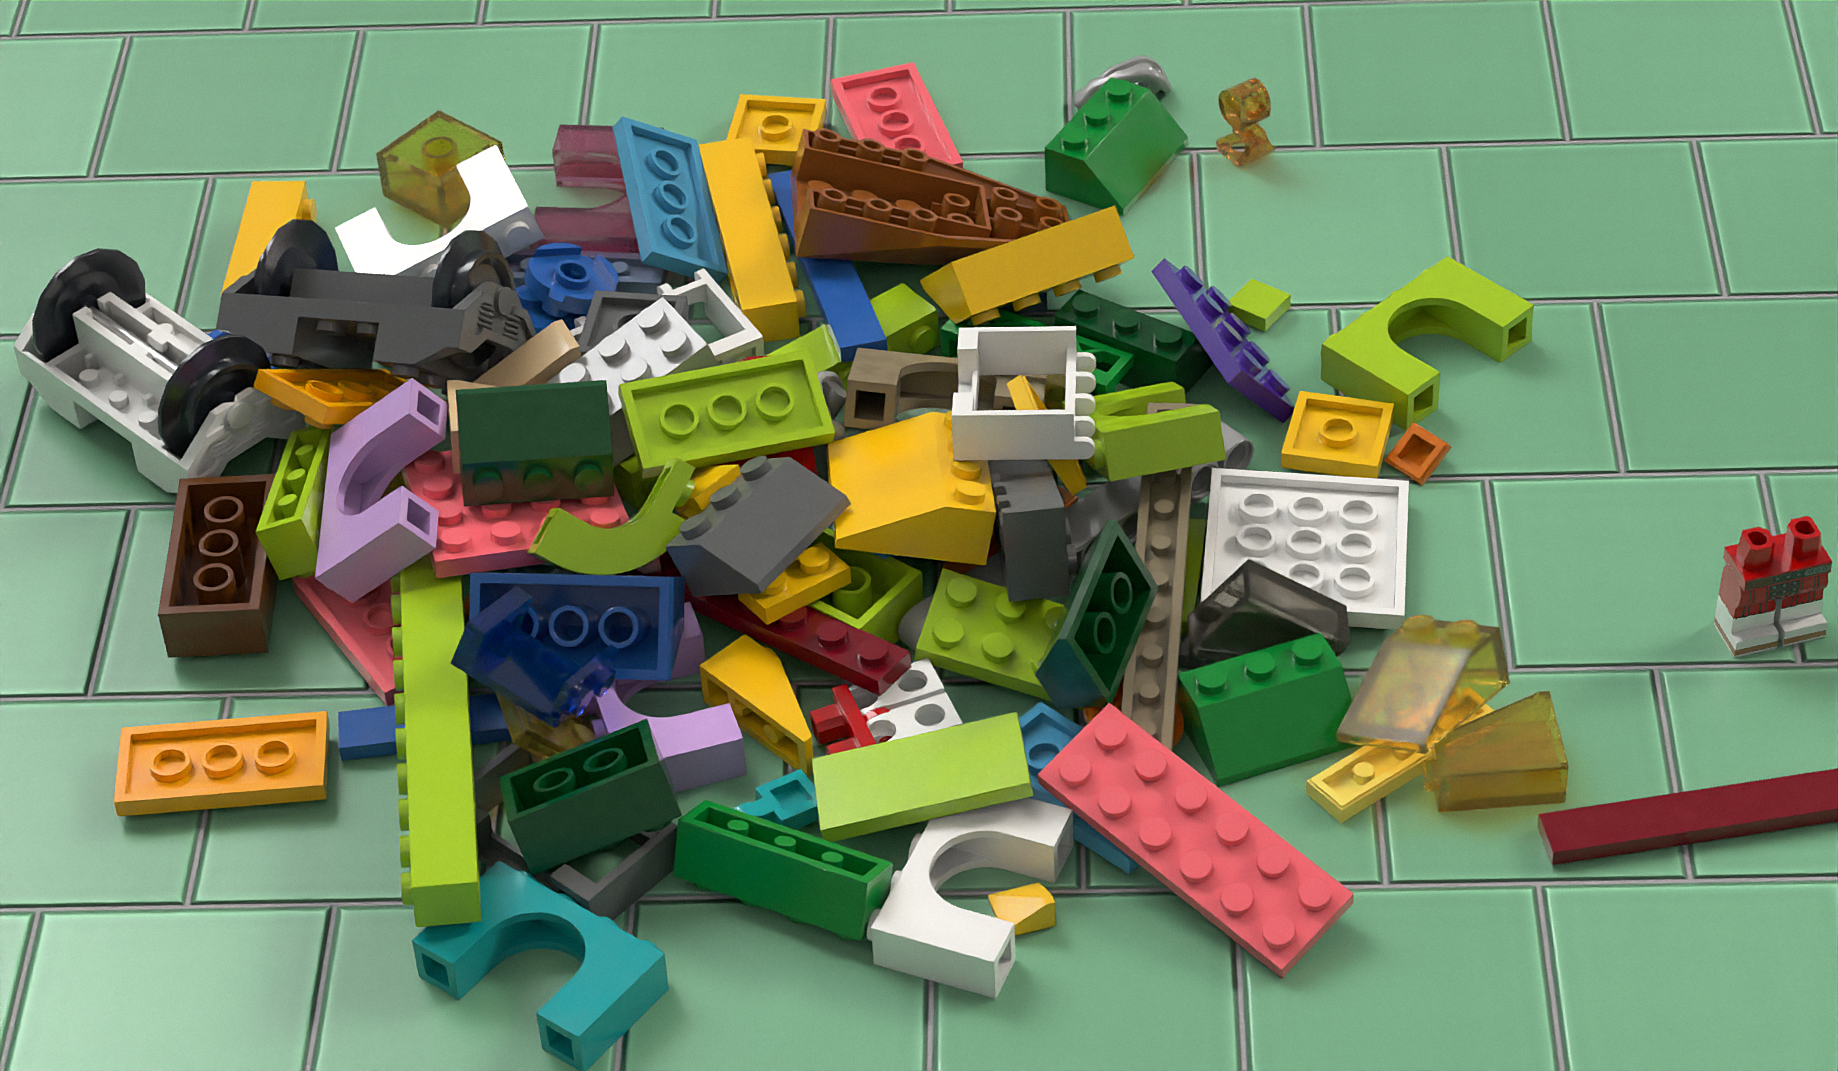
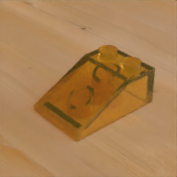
(1425, 684)

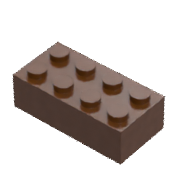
(216, 571)

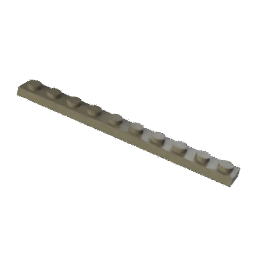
(1162, 546)

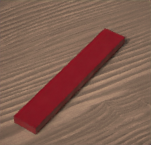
(1690, 817)

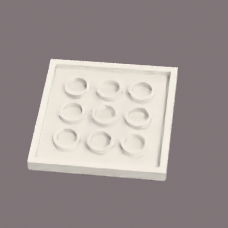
(1317, 530)

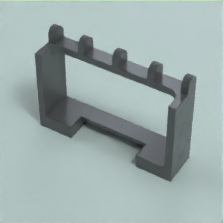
(606, 897)

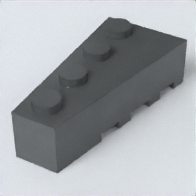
(1031, 530)

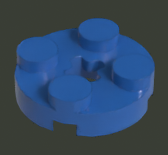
(567, 279)

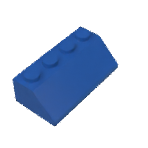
(590, 612)

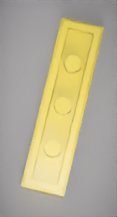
(1367, 777)

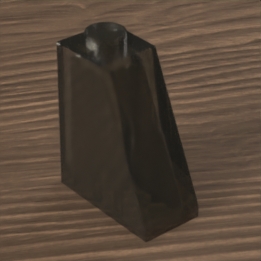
(1262, 610)

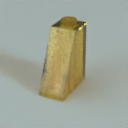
(1501, 759)

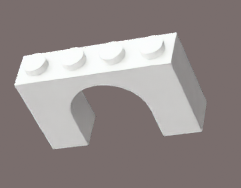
(494, 208)
(953, 945)

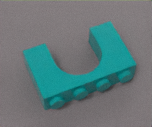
(595, 1007)

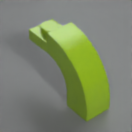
(592, 550)

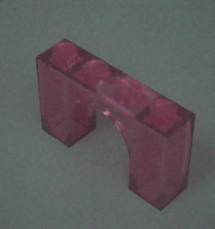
(588, 159)

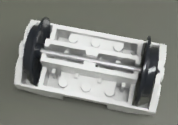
(146, 372)

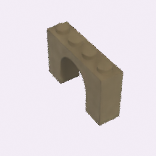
(894, 382)

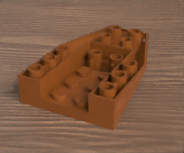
(902, 205)

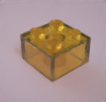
(422, 168)

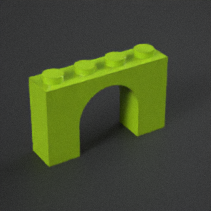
(1440, 301)
(1141, 443)

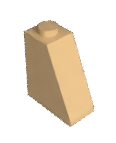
(536, 359)

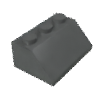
(754, 527)

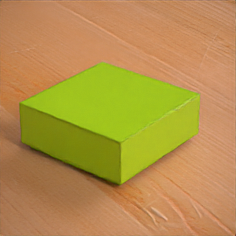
(1259, 304)

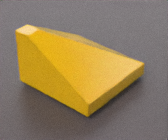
(1026, 906)

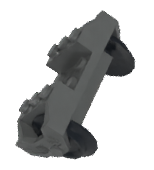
(337, 319)

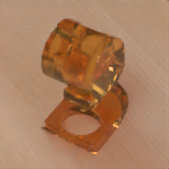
(1243, 109)

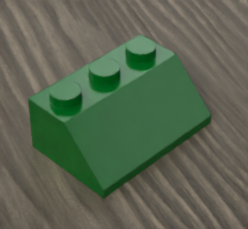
(1113, 147)
(1265, 708)

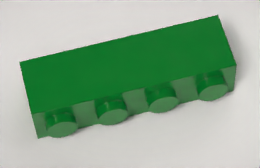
(781, 869)

